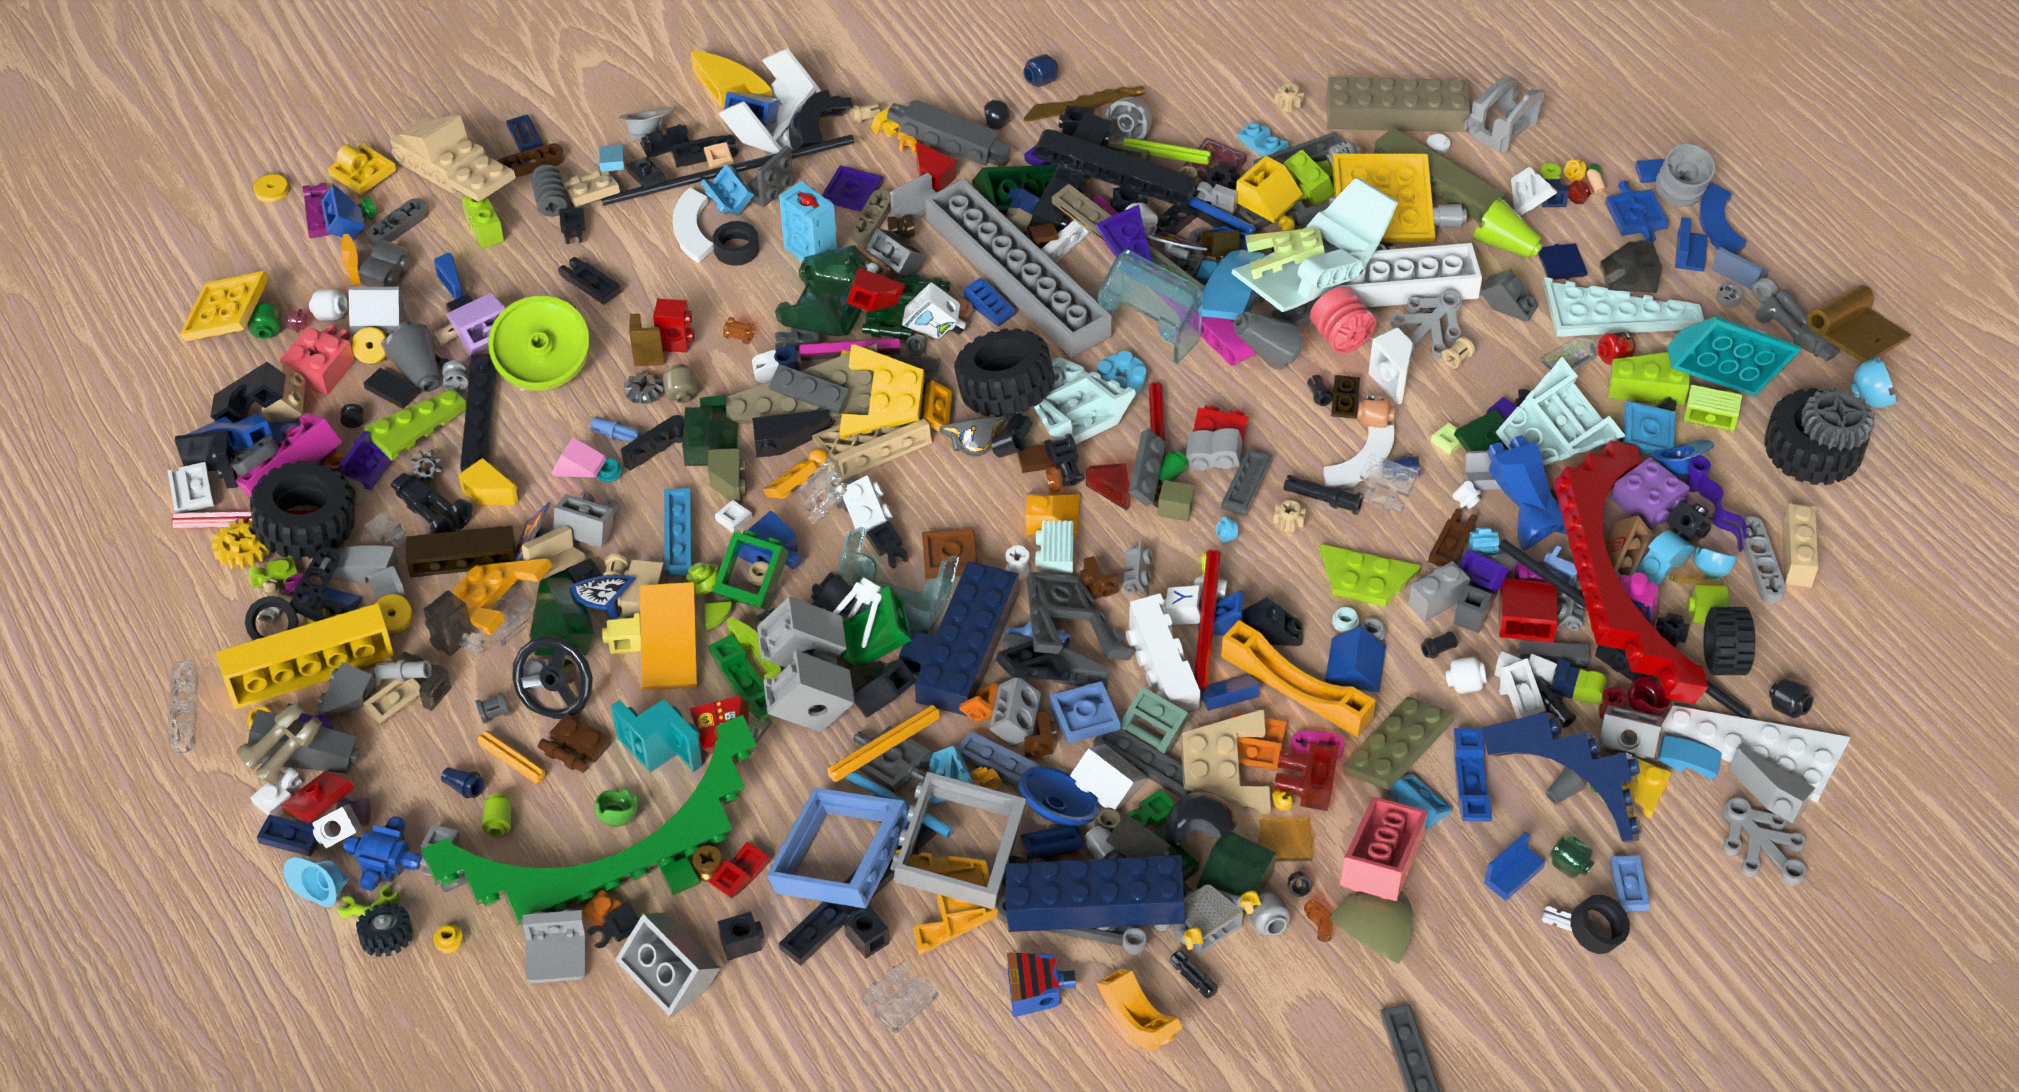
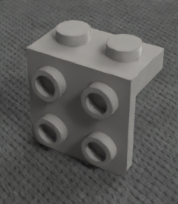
(555, 946)

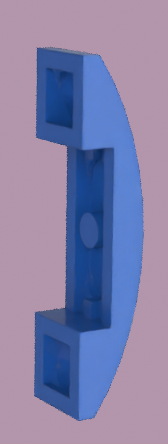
(1470, 775)

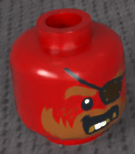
(1615, 346)

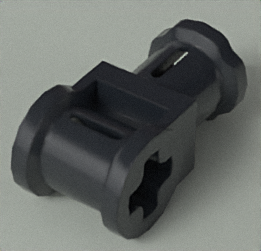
(1065, 457)

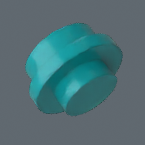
(610, 471)

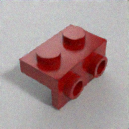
(1212, 419)

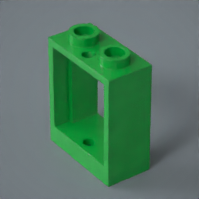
(771, 579)

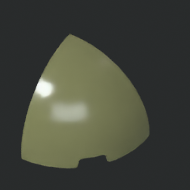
(1377, 923)

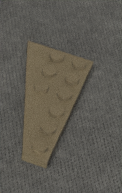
(763, 402)

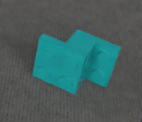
(657, 735)

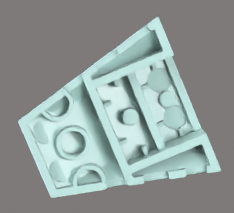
(1081, 402)
(1559, 418)

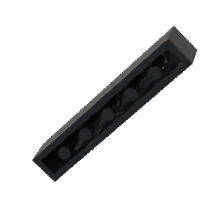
(1091, 129)

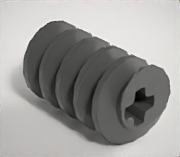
(548, 190)

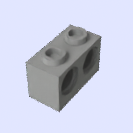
(1015, 711)

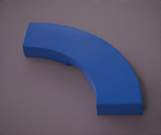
(1714, 222)

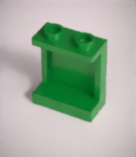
(888, 631)

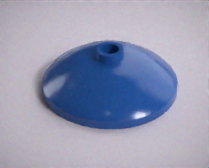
(1057, 797)

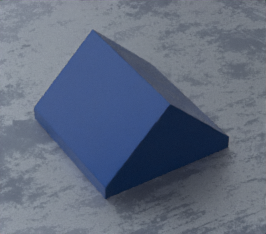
(1356, 660)

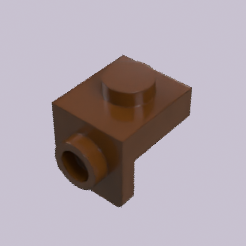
(1098, 585)
(1043, 742)

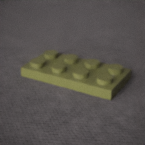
(1398, 743)

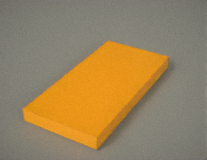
(668, 636)

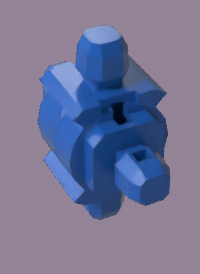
(382, 853)

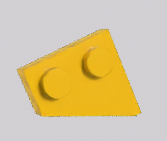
(1650, 786)

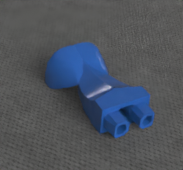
(1524, 481)

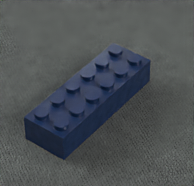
(967, 637)
(1094, 893)

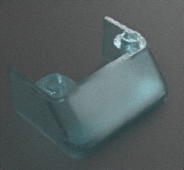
(1158, 295)
(922, 608)

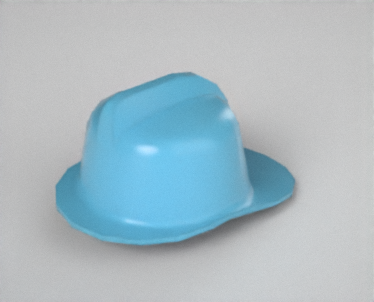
(315, 880)

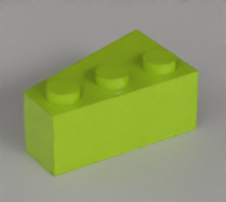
(1647, 379)

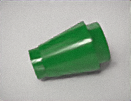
(1172, 466)

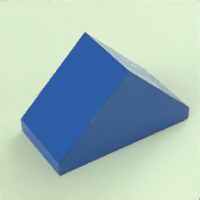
(1228, 612)

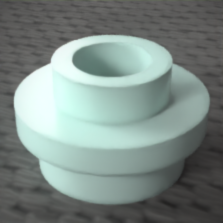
(1345, 614)

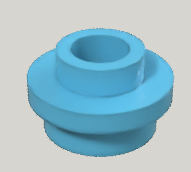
(1227, 529)

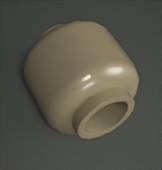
(679, 383)

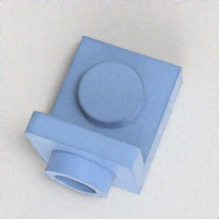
(1560, 567)

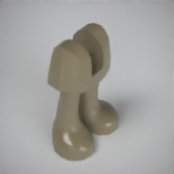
(271, 769)

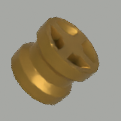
(706, 870)

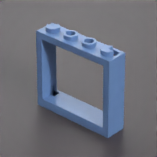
(871, 869)

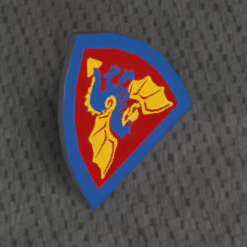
(532, 528)

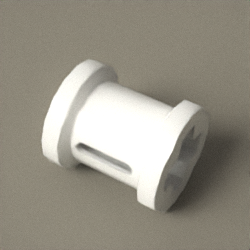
(1017, 561)

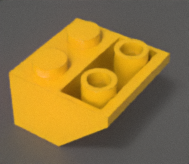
(1268, 189)

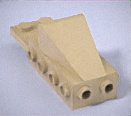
(446, 157)

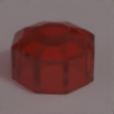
(1578, 192)

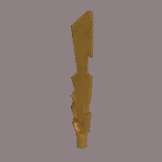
(1097, 99)

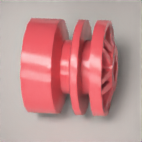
(1343, 319)

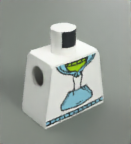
(933, 313)

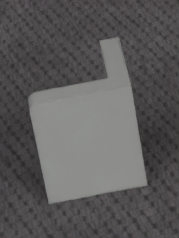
(385, 583)

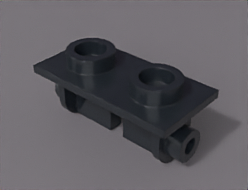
(657, 143)

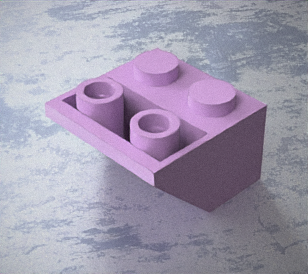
(475, 321)

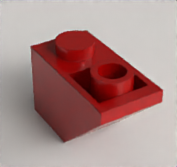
(937, 165)
(873, 291)

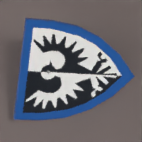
(602, 592)

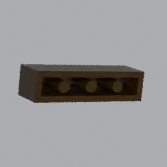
(459, 550)

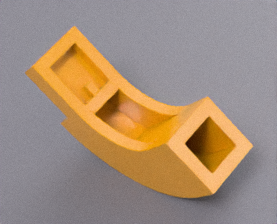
(1135, 1012)

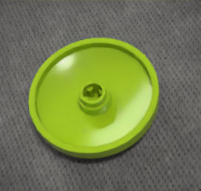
(539, 343)

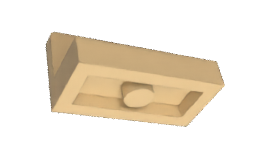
(556, 547)

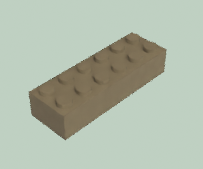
(1397, 103)

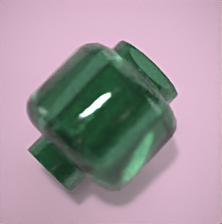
(1572, 856)

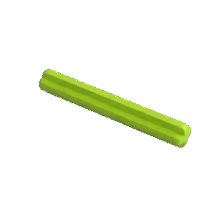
(1170, 151)

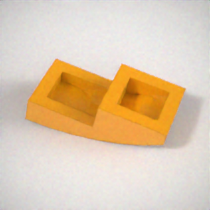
(350, 259)

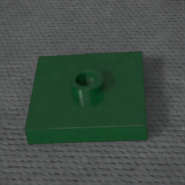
(1481, 432)

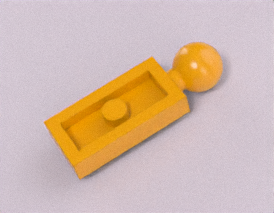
(797, 475)

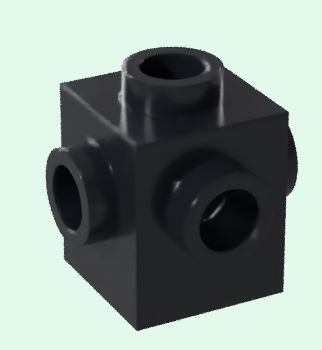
(1690, 520)

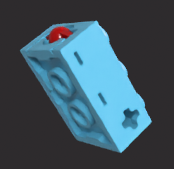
(807, 221)

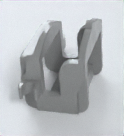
(1513, 123)

